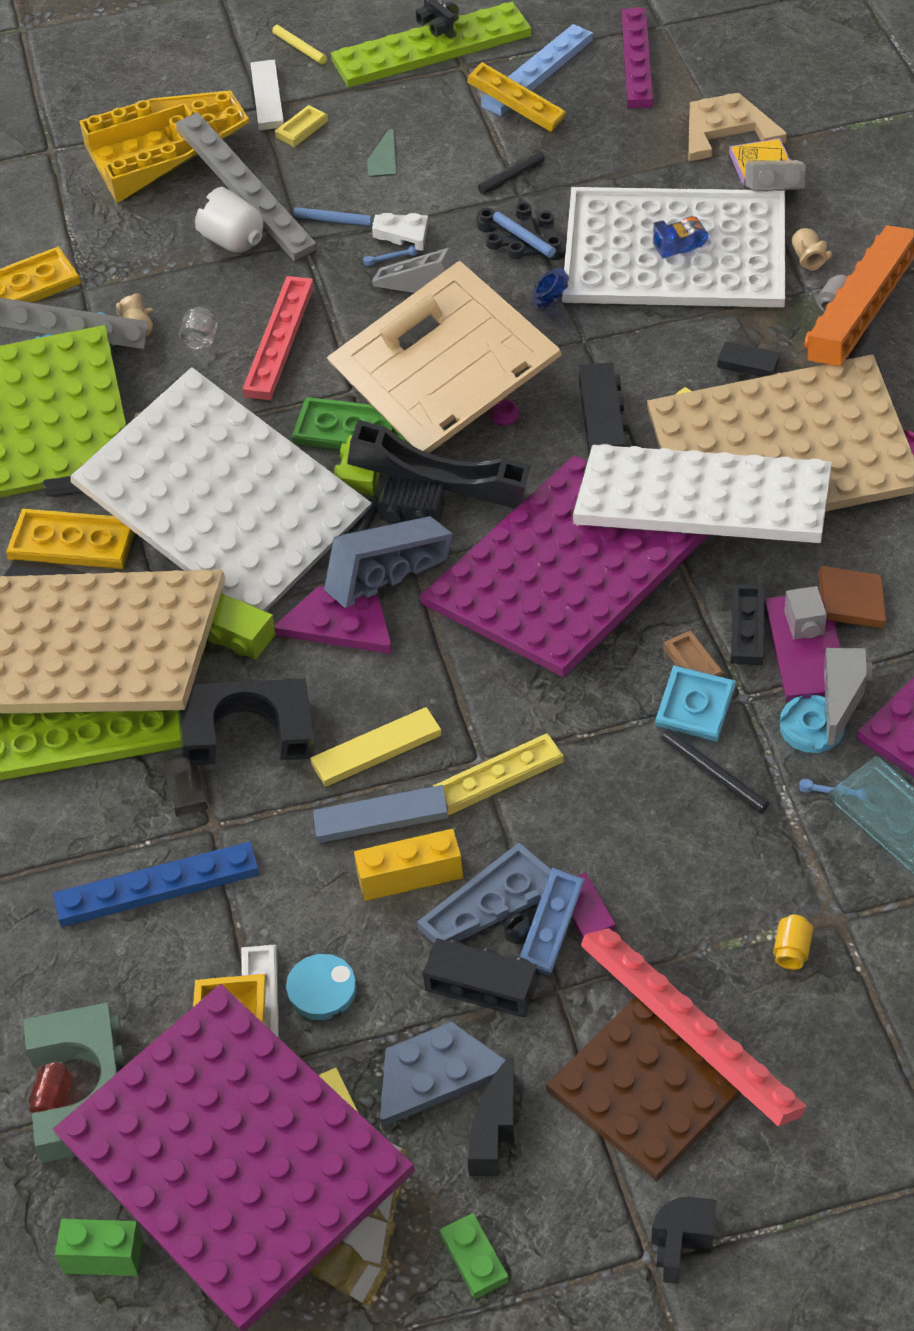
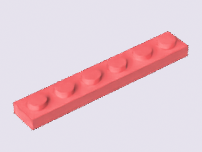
(278, 338)

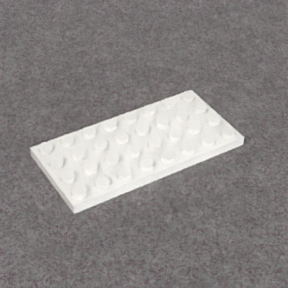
(704, 493)

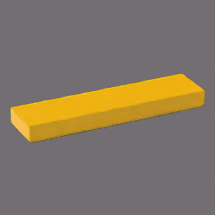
(516, 97)

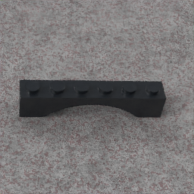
(493, 481)

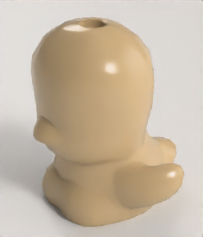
(810, 249)
(133, 308)

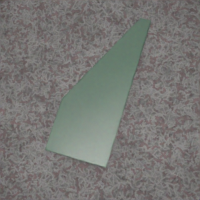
(383, 157)

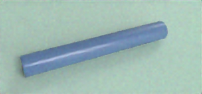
(331, 216)
(524, 234)

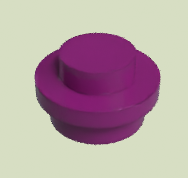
(504, 413)

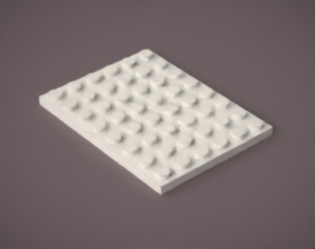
(616, 263)
(221, 491)

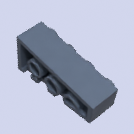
(382, 556)

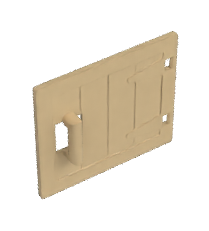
(451, 370)

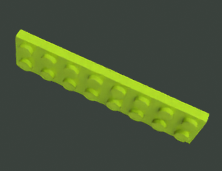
(420, 48)

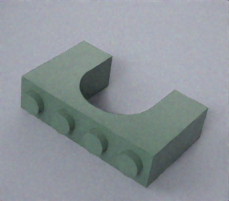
(71, 1035)

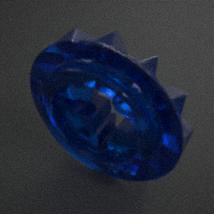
(550, 287)

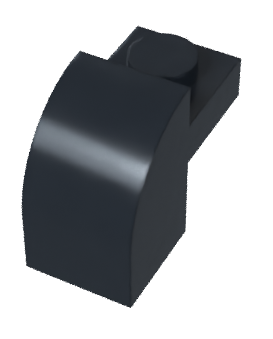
(679, 1225)

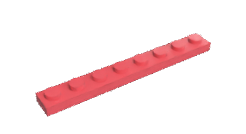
(694, 1027)

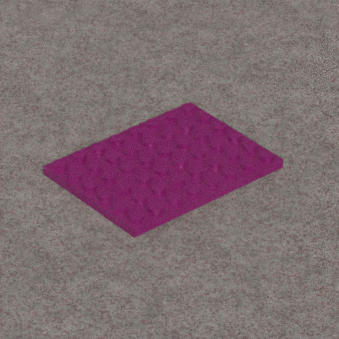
(554, 583)
(233, 1155)

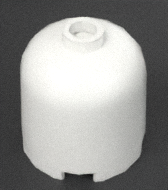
(230, 221)

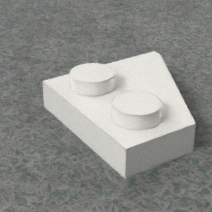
(401, 227)

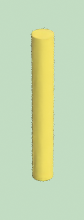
(299, 44)

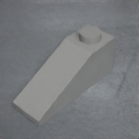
(415, 272)
(844, 686)

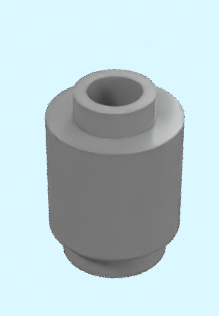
(829, 291)

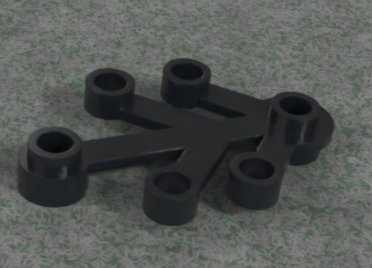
(515, 245)

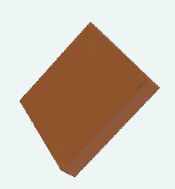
(852, 596)

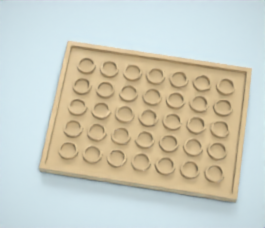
(801, 415)
(104, 639)

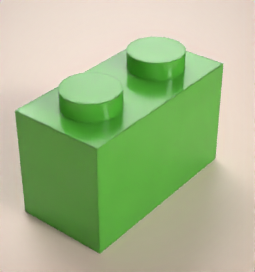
(99, 1247)

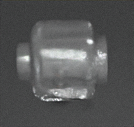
(198, 328)

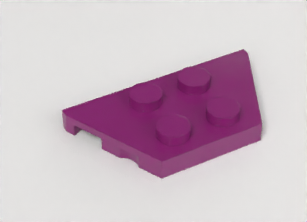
(328, 622)

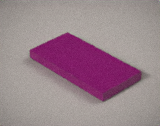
(798, 660)

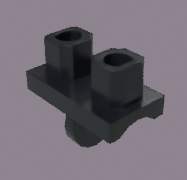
(439, 16)

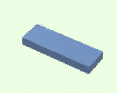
(552, 920)

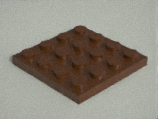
(643, 1089)

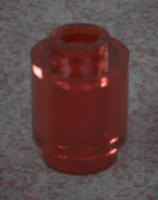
(50, 1088)

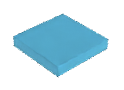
(695, 703)

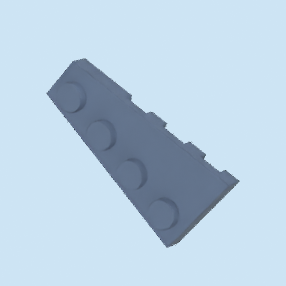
(491, 896)

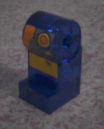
(679, 236)

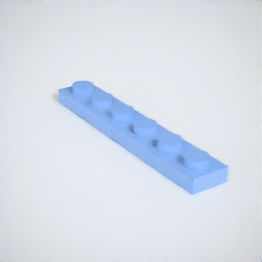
(544, 63)

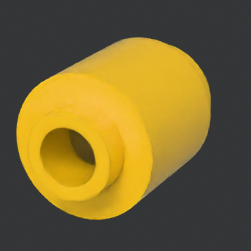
(793, 942)

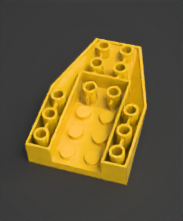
(141, 140)

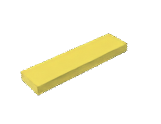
(375, 746)
(501, 773)

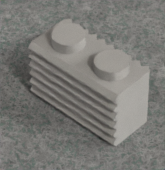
(775, 175)

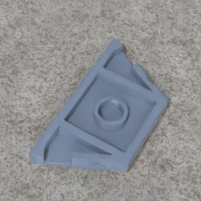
(433, 1070)

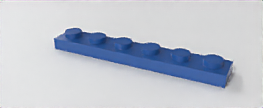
(155, 884)

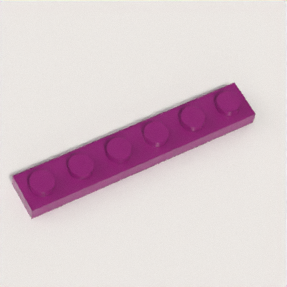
(636, 58)

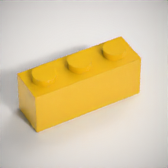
(408, 864)

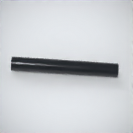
(511, 172)

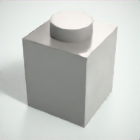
(805, 612)

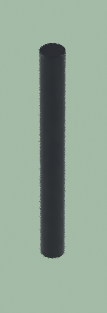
(715, 770)

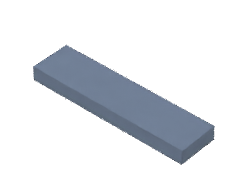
(380, 814)

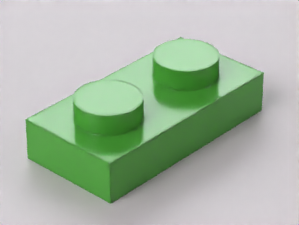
(474, 1256)

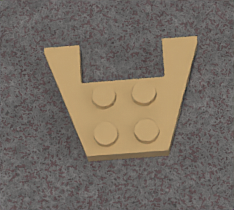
(726, 117)

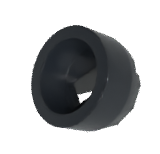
(520, 931)

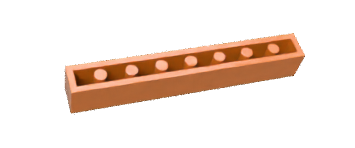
(861, 297)

